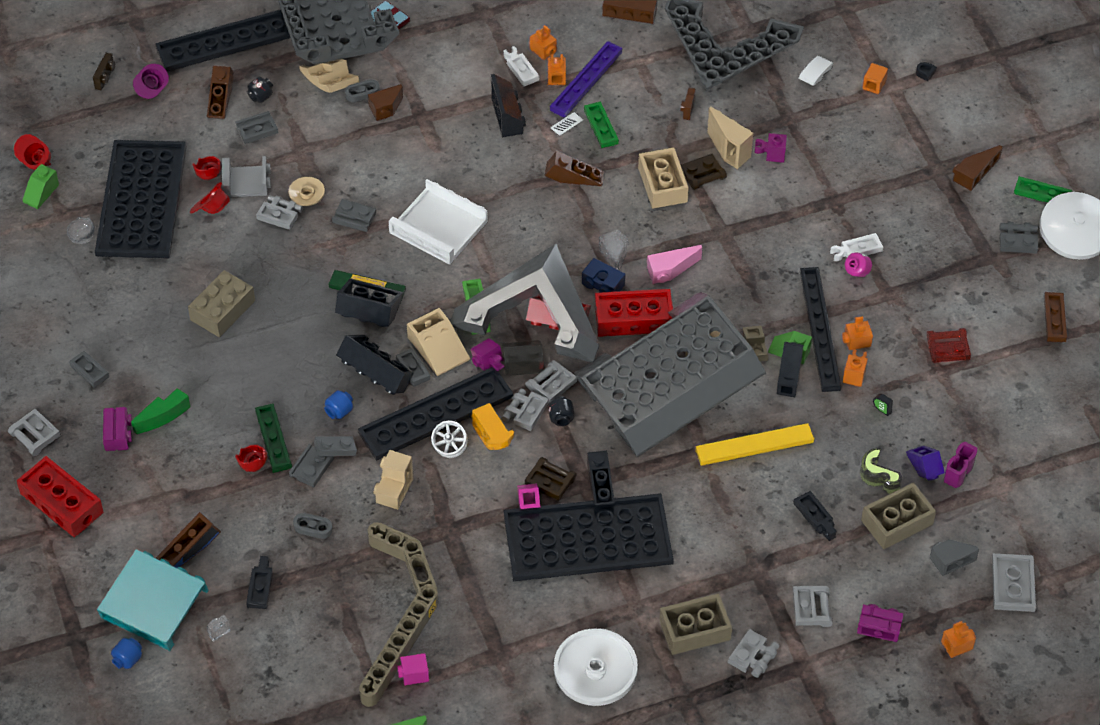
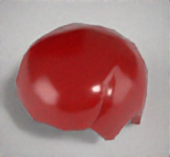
(208, 167)
(251, 458)

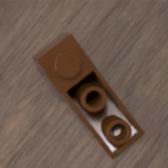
(220, 91)
(572, 171)

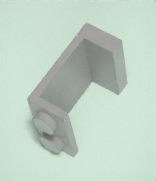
(245, 180)

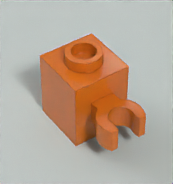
(543, 43)
(557, 70)
(858, 334)
(855, 369)
(958, 639)

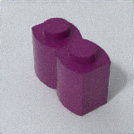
(960, 465)

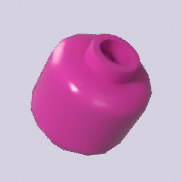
(858, 264)

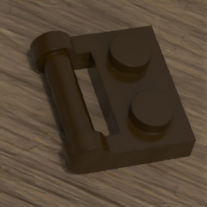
(701, 167)
(547, 482)

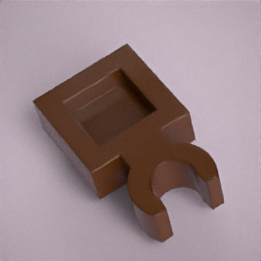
(687, 105)

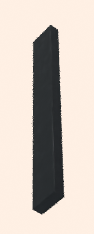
(820, 329)

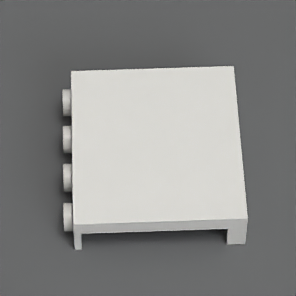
(439, 222)

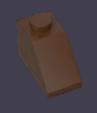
(385, 102)

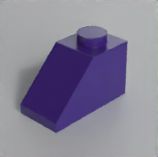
(926, 462)

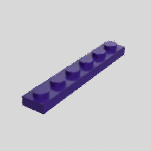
(585, 79)

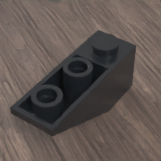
(790, 369)
(600, 478)

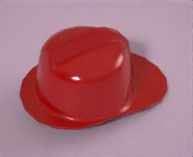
(32, 151)
(213, 201)

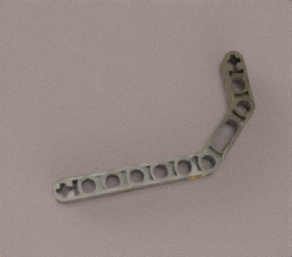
(381, 538)

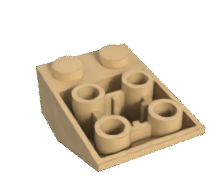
(730, 138)
(437, 342)

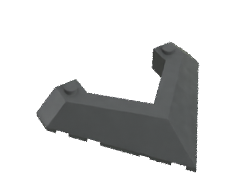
(720, 64)
(550, 280)

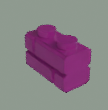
(116, 429)
(880, 622)

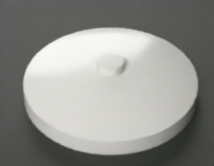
(1072, 225)
(595, 667)

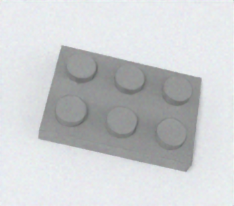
(1013, 582)

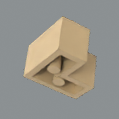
(395, 479)

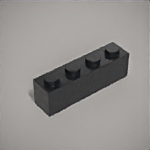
(374, 363)

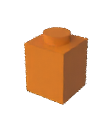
(875, 78)

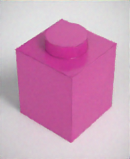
(528, 496)
(413, 669)

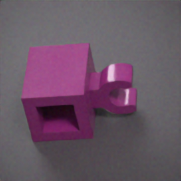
(774, 147)
(487, 355)

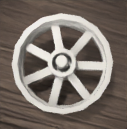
(449, 439)

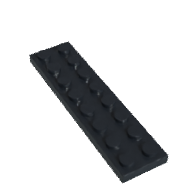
(222, 40)
(420, 418)

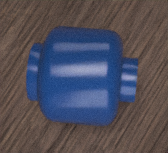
(338, 404)
(126, 653)

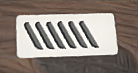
(566, 123)

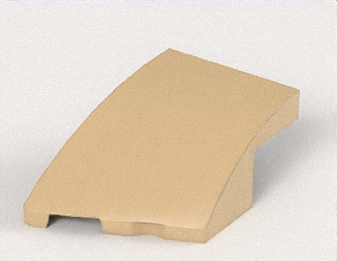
(330, 75)

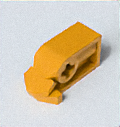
(491, 428)

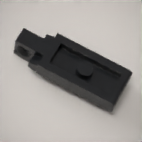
(816, 514)
(260, 585)

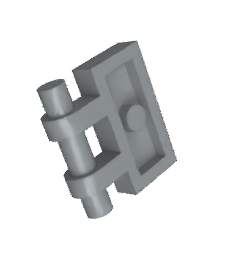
(278, 215)
(530, 411)
(747, 651)

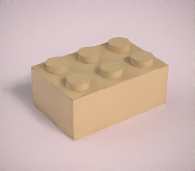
(663, 178)

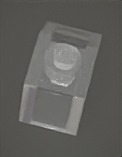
(614, 248)

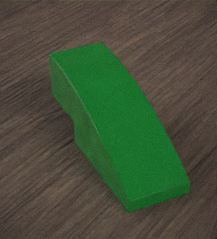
(161, 412)

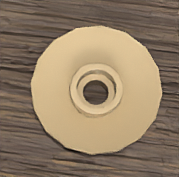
(306, 191)

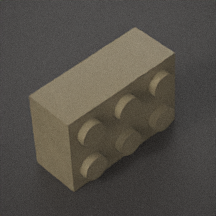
(221, 303)
(898, 516)
(695, 624)

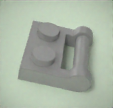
(555, 385)
(38, 427)
(805, 605)

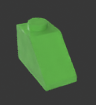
(40, 186)
(778, 343)

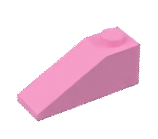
(670, 264)

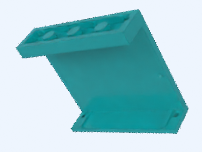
(151, 598)

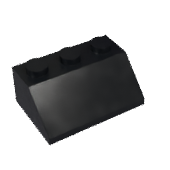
(506, 107)
(368, 302)

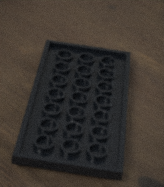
(141, 199)
(587, 537)

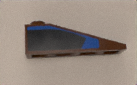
(190, 541)

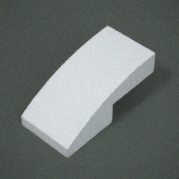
(815, 69)

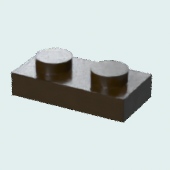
(103, 71)

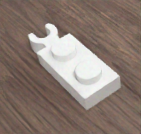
(521, 67)
(866, 245)

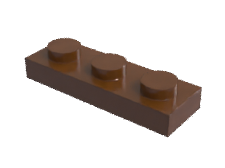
(1055, 317)

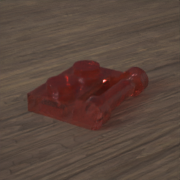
(951, 349)

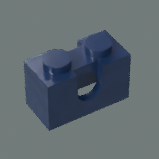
(594, 277)

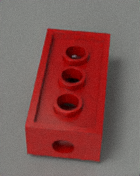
(632, 311)
(60, 496)

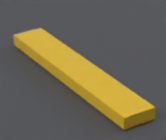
(754, 444)

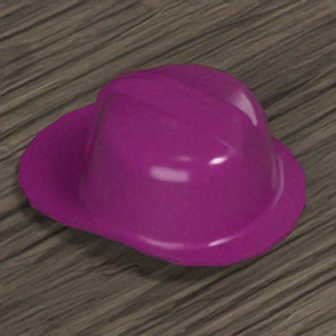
(150, 81)

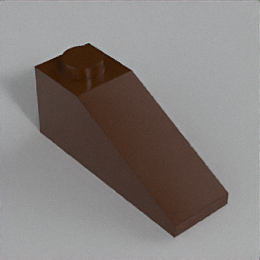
(975, 167)

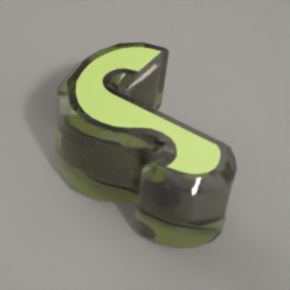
(878, 475)

